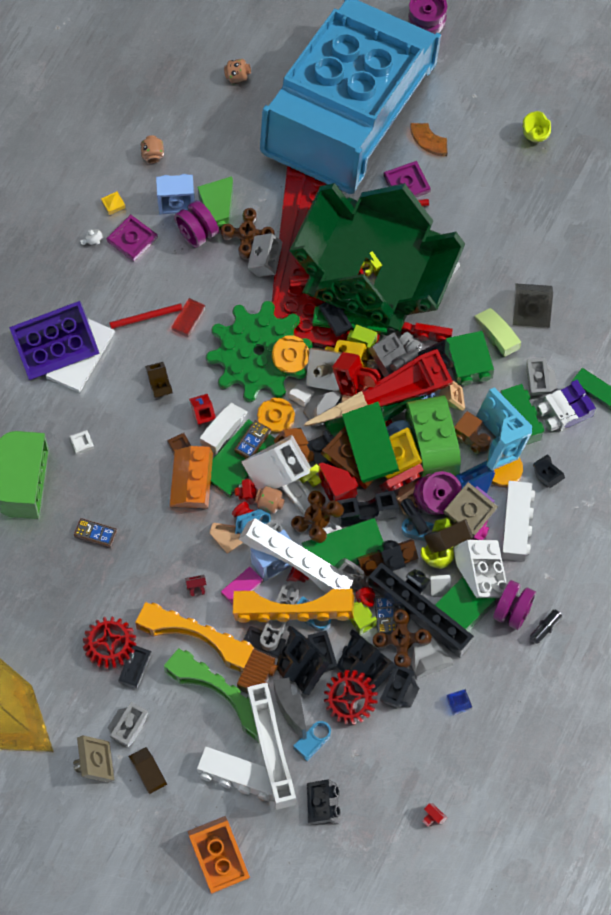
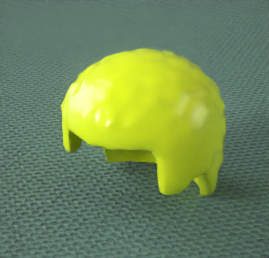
(536, 126)
(437, 560)

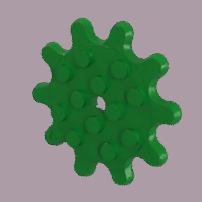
(238, 355)

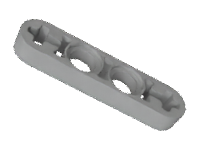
(277, 633)

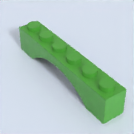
(188, 671)

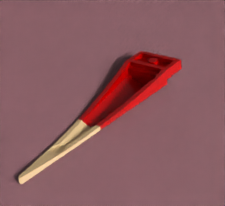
(415, 379)

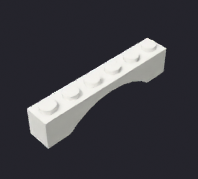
(269, 541)
(271, 746)

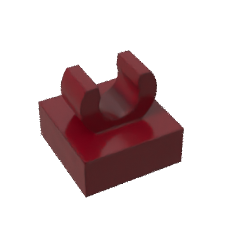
(196, 582)

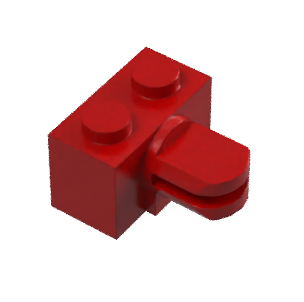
(352, 375)

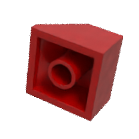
(337, 482)

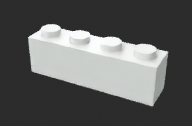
(517, 521)
(235, 772)

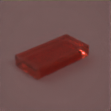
(188, 317)

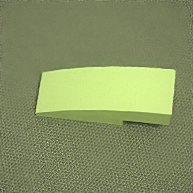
(498, 332)

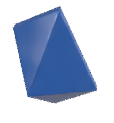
(478, 476)

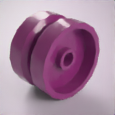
(428, 14)
(196, 223)
(436, 492)
(517, 606)

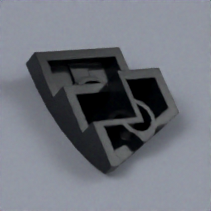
(365, 659)
(301, 661)

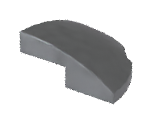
(351, 569)

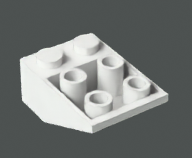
(277, 464)
(481, 567)

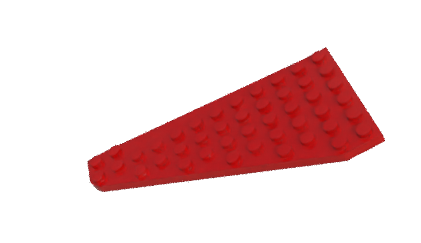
(298, 198)

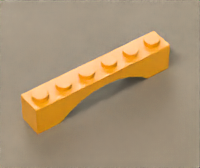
(333, 605)
(158, 621)

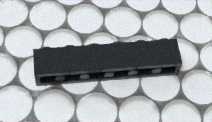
(420, 610)

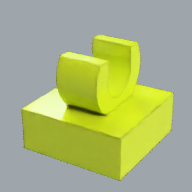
(374, 266)
(312, 478)

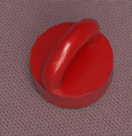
(365, 596)

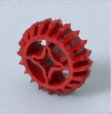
(101, 644)
(351, 705)

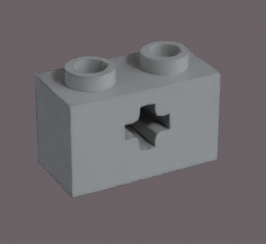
(265, 255)

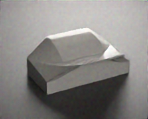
(540, 377)
(320, 404)
(429, 658)
(127, 724)

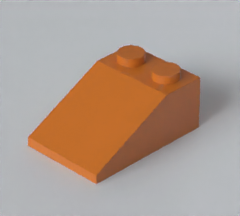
(218, 854)

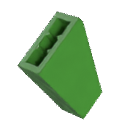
(218, 199)

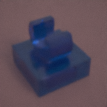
(459, 702)

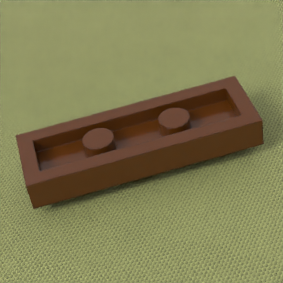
(371, 561)

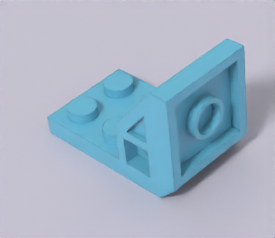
(507, 425)

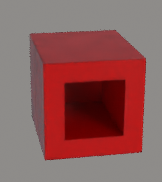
(202, 409)

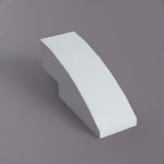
(222, 427)

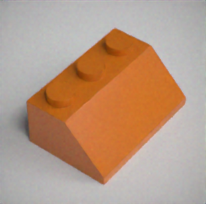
(191, 477)

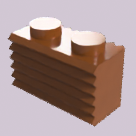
(256, 670)

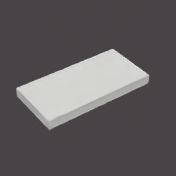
(77, 374)

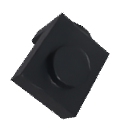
(547, 472)
(392, 555)
(417, 580)

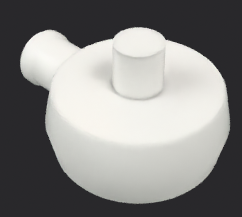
(93, 236)

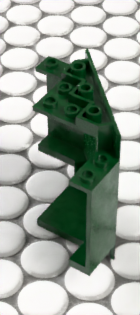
(397, 229)

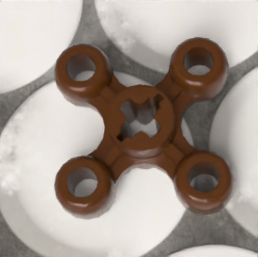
(249, 217)
(317, 516)
(397, 634)

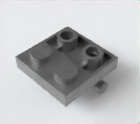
(390, 354)

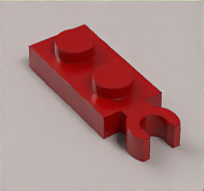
(427, 332)

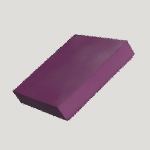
(410, 175)
(132, 237)

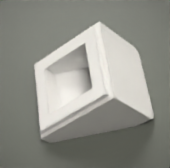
(301, 395)
(440, 585)

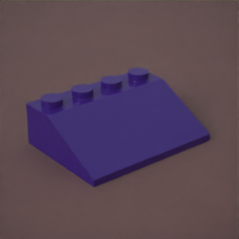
(54, 340)

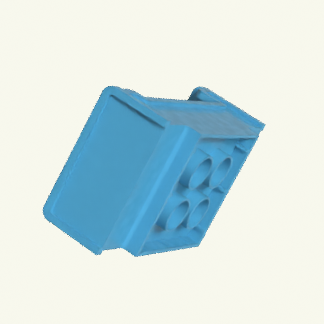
(346, 93)

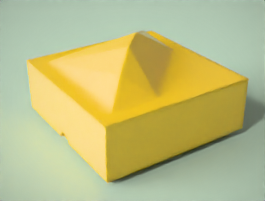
(113, 203)

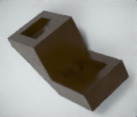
(158, 379)
(449, 536)
(147, 770)

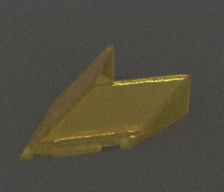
(20, 715)

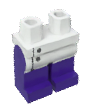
(567, 407)

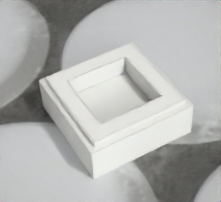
(81, 442)

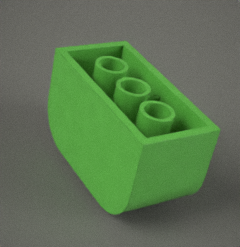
(434, 435)
(22, 473)

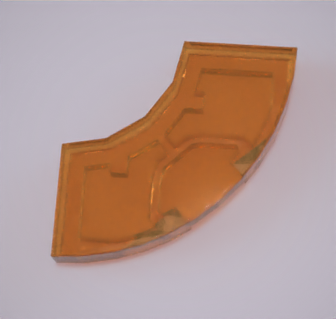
(428, 140)

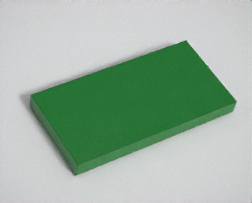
(370, 442)
(227, 465)
(347, 543)

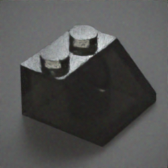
(532, 305)

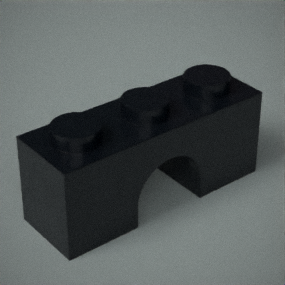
(380, 507)

